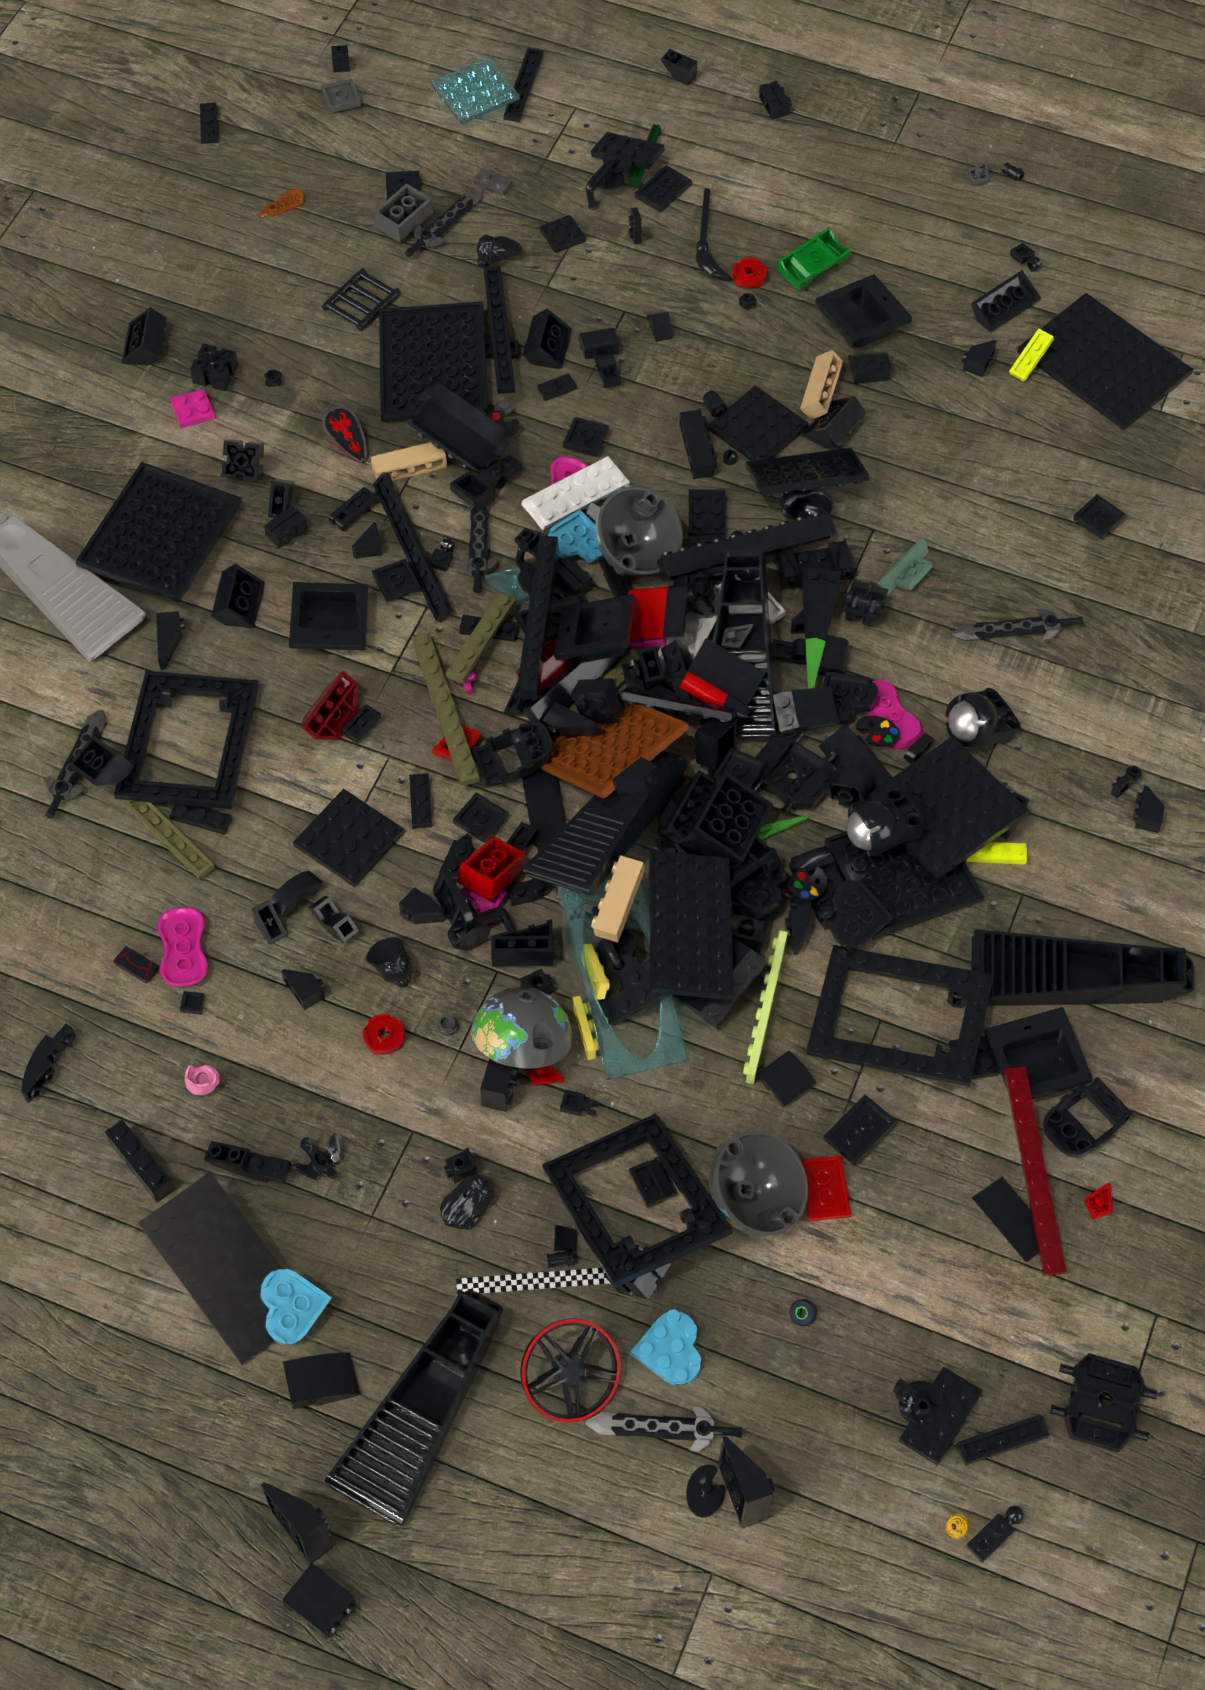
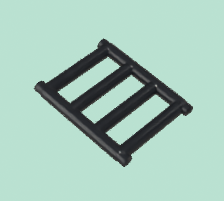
(351, 284)

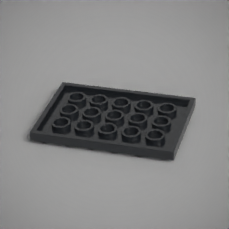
(807, 471)

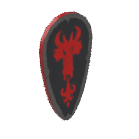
(345, 432)

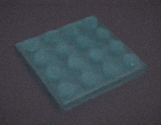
(475, 90)

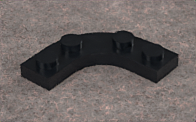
(529, 890)

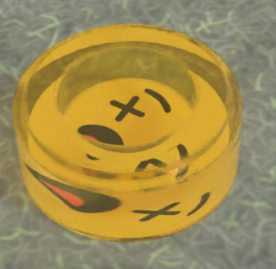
(957, 1526)

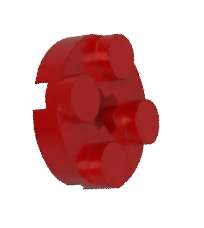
(746, 280)
(383, 1045)

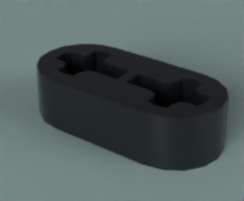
(919, 748)

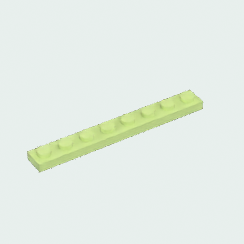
(763, 1013)

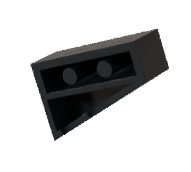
(524, 947)

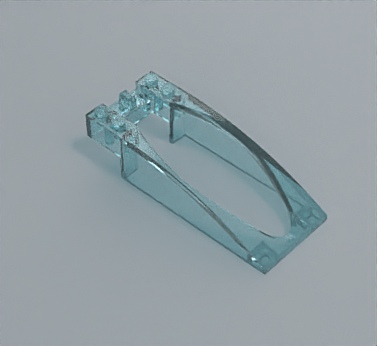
(614, 1056)

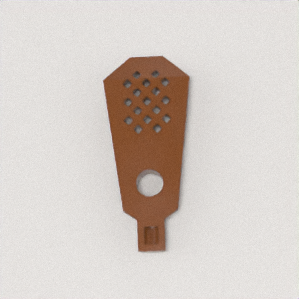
(284, 203)

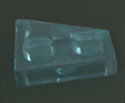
(507, 584)

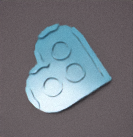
(577, 537)
(292, 1305)
(670, 1348)

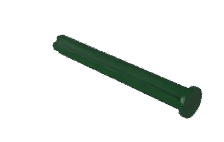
(635, 180)

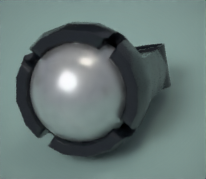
(981, 719)
(884, 821)

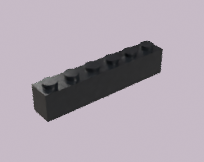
(561, 688)

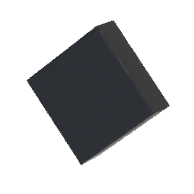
(192, 1002)

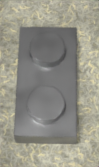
(493, 182)

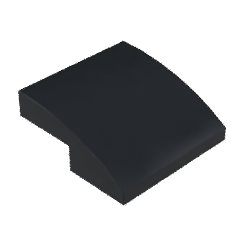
(786, 1078)

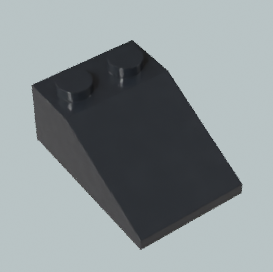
(805, 710)

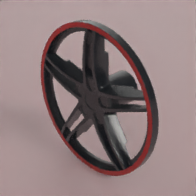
(570, 1369)

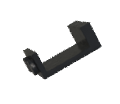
(320, 1601)

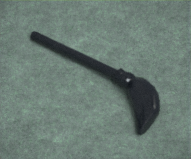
(703, 257)

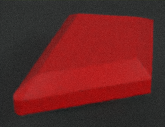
(544, 1075)
(1099, 1202)

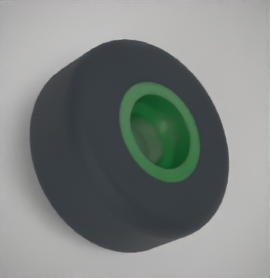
(810, 1309)

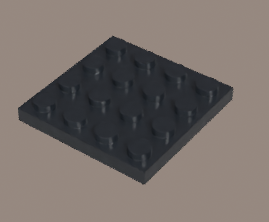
(758, 425)
(348, 837)

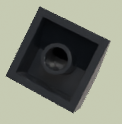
(870, 367)

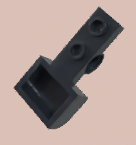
(602, 346)
(478, 489)
(833, 657)

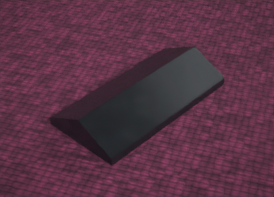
(1005, 301)

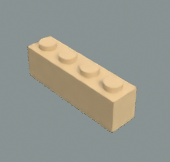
(821, 384)
(409, 461)
(618, 898)

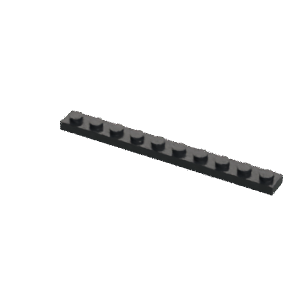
(499, 330)
(412, 547)

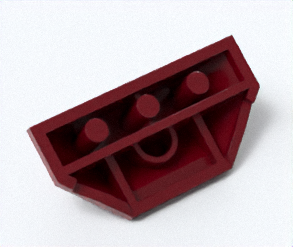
(332, 709)

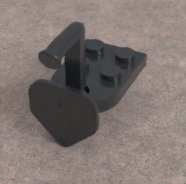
(471, 927)

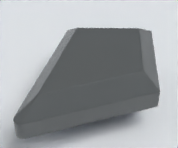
(979, 173)
(736, 636)

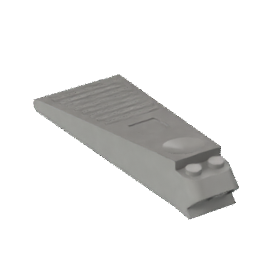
(69, 596)

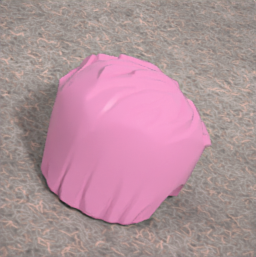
(201, 1079)

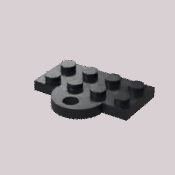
(950, 1402)

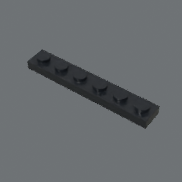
(672, 703)

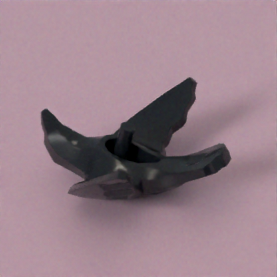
(320, 1162)

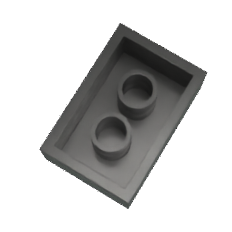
(403, 212)

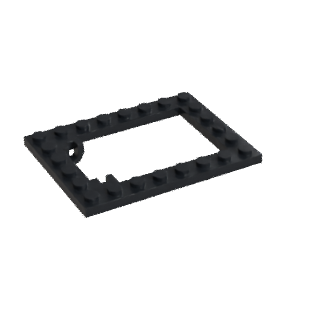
(157, 688)
(950, 1067)
(621, 1259)

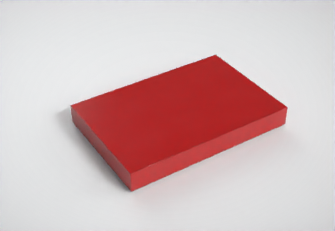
(826, 1189)

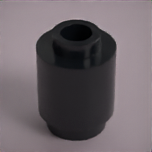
(714, 403)

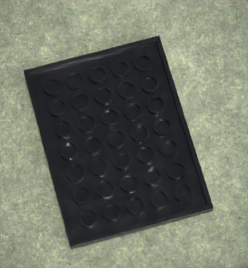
(427, 345)
(1108, 361)
(159, 532)

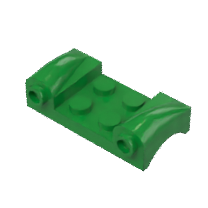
(812, 259)

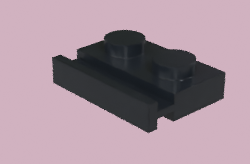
(651, 1182)

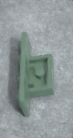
(908, 569)

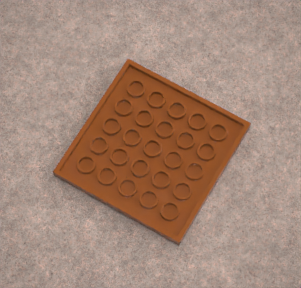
(597, 759)

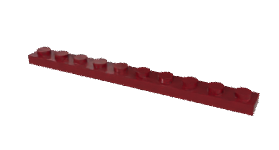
(1034, 1172)

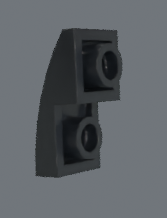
(530, 538)

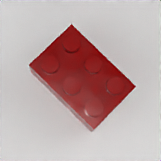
(491, 868)

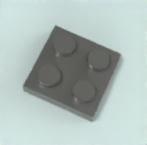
(341, 95)

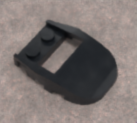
(531, 744)
(1069, 1133)

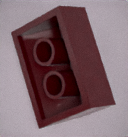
(551, 667)

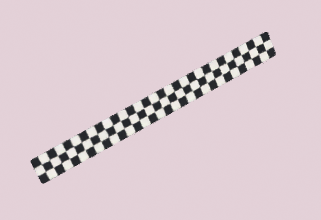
(533, 1281)

